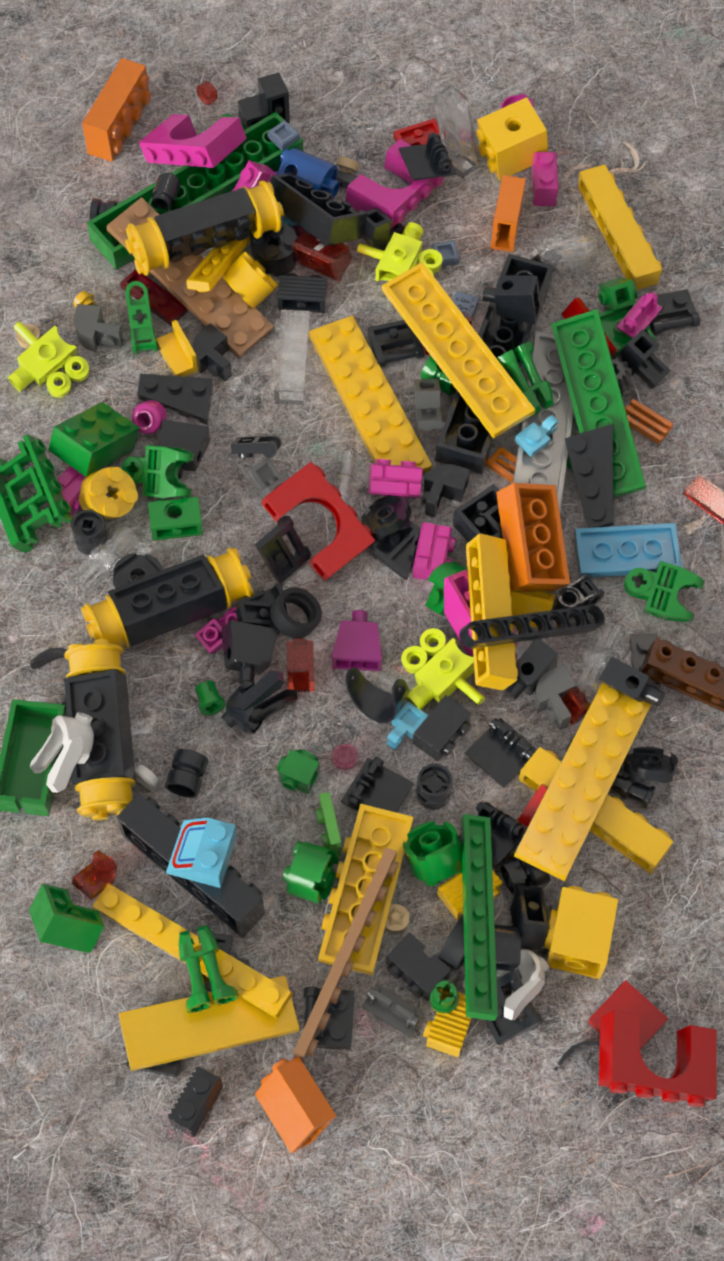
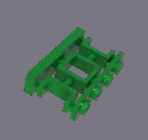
(48, 488)

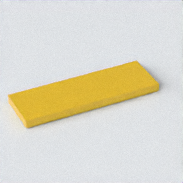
(170, 1033)

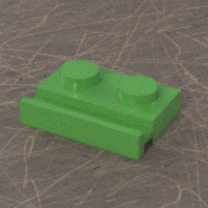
(326, 816)

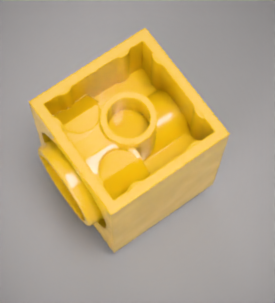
(511, 138)
(581, 932)

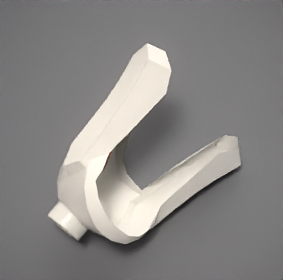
(77, 739)
(533, 973)

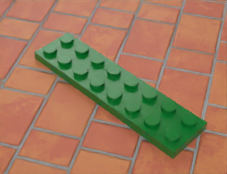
(597, 394)

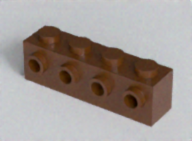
(685, 673)

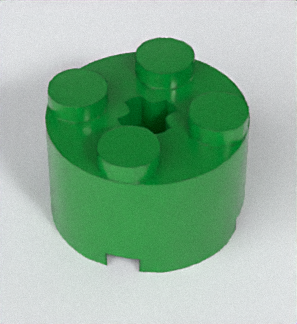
(433, 852)
(311, 872)

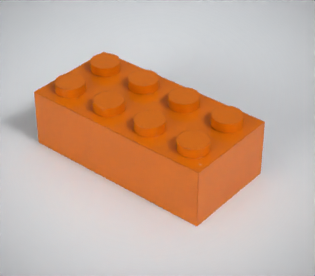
(116, 110)
(533, 537)

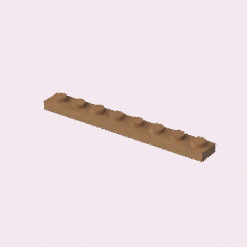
(342, 965)

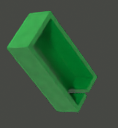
(24, 736)

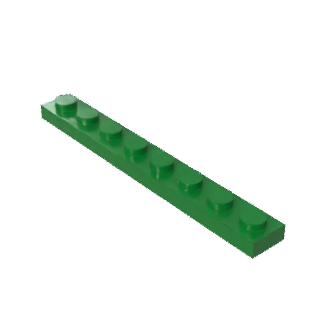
(478, 918)

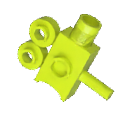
(402, 254)
(45, 359)
(442, 673)

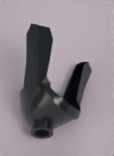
(242, 702)

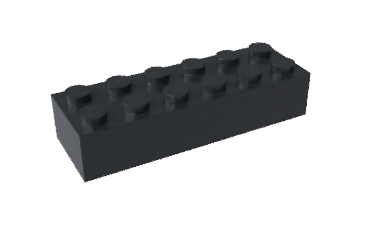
(156, 835)

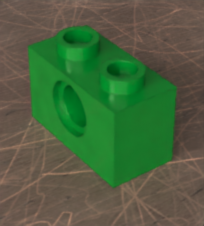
(186, 525)

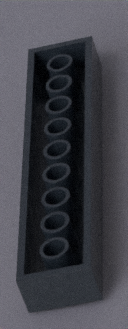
(463, 436)

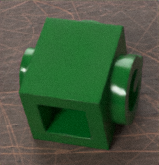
(617, 293)
(298, 770)

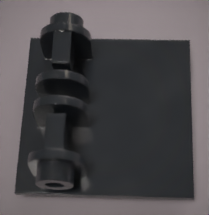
(427, 160)
(501, 752)
(377, 787)
(505, 831)

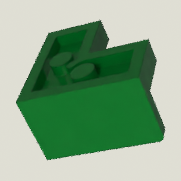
(63, 923)

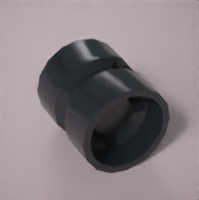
(88, 530)
(187, 769)
(434, 786)
(518, 872)

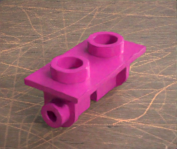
(640, 315)

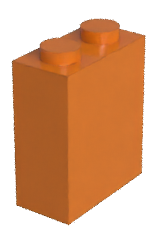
(507, 213)
(294, 1104)

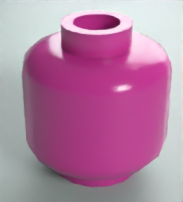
(149, 416)

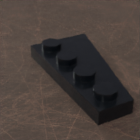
(592, 466)

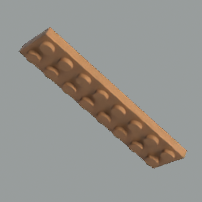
(220, 306)

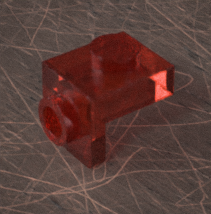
(96, 875)

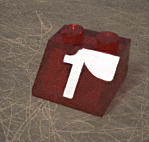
(324, 259)

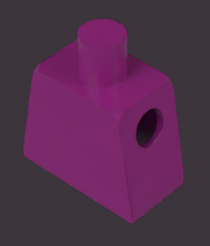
(357, 644)

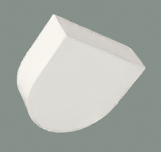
(146, 778)

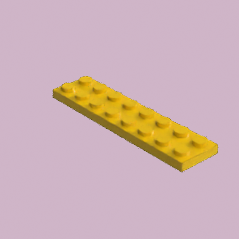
(458, 350)
(367, 394)
(582, 782)

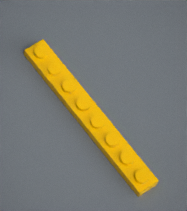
(165, 935)

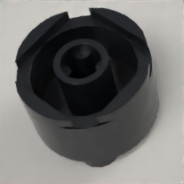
(275, 250)

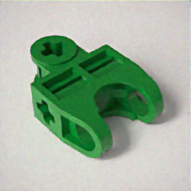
(143, 328)
(159, 471)
(653, 587)

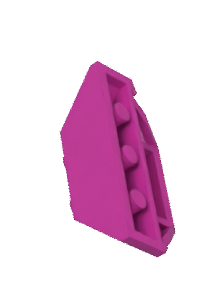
(458, 604)

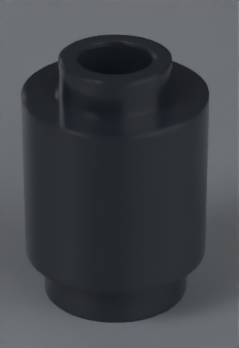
(165, 190)

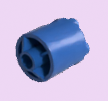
(311, 169)

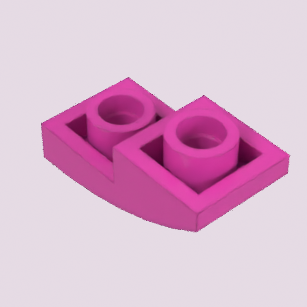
(210, 634)

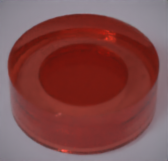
(207, 92)

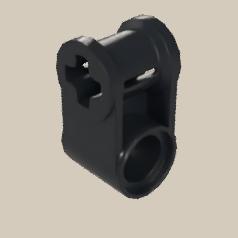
(579, 593)

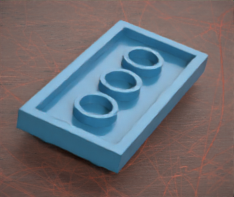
(624, 548)

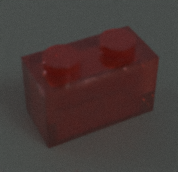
(300, 665)

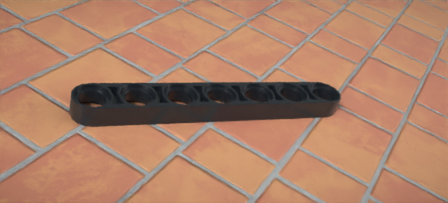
(525, 632)

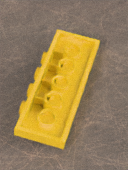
(371, 835)

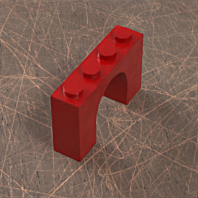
(310, 486)
(624, 1069)

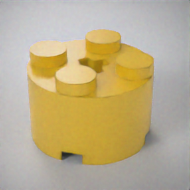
(249, 279)
(112, 481)

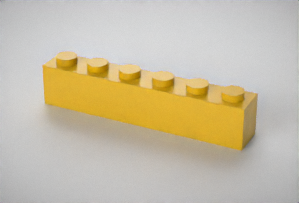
(619, 226)
(490, 599)
(614, 823)

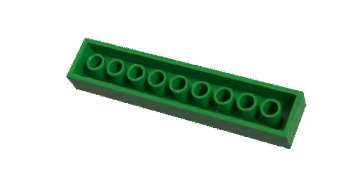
(196, 185)

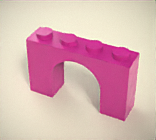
(177, 143)
(395, 203)

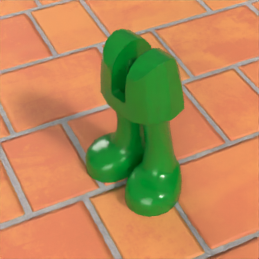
(540, 391)
(221, 991)

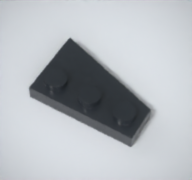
(183, 394)

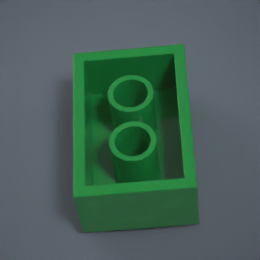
(93, 439)

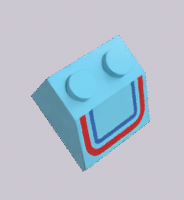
(203, 851)

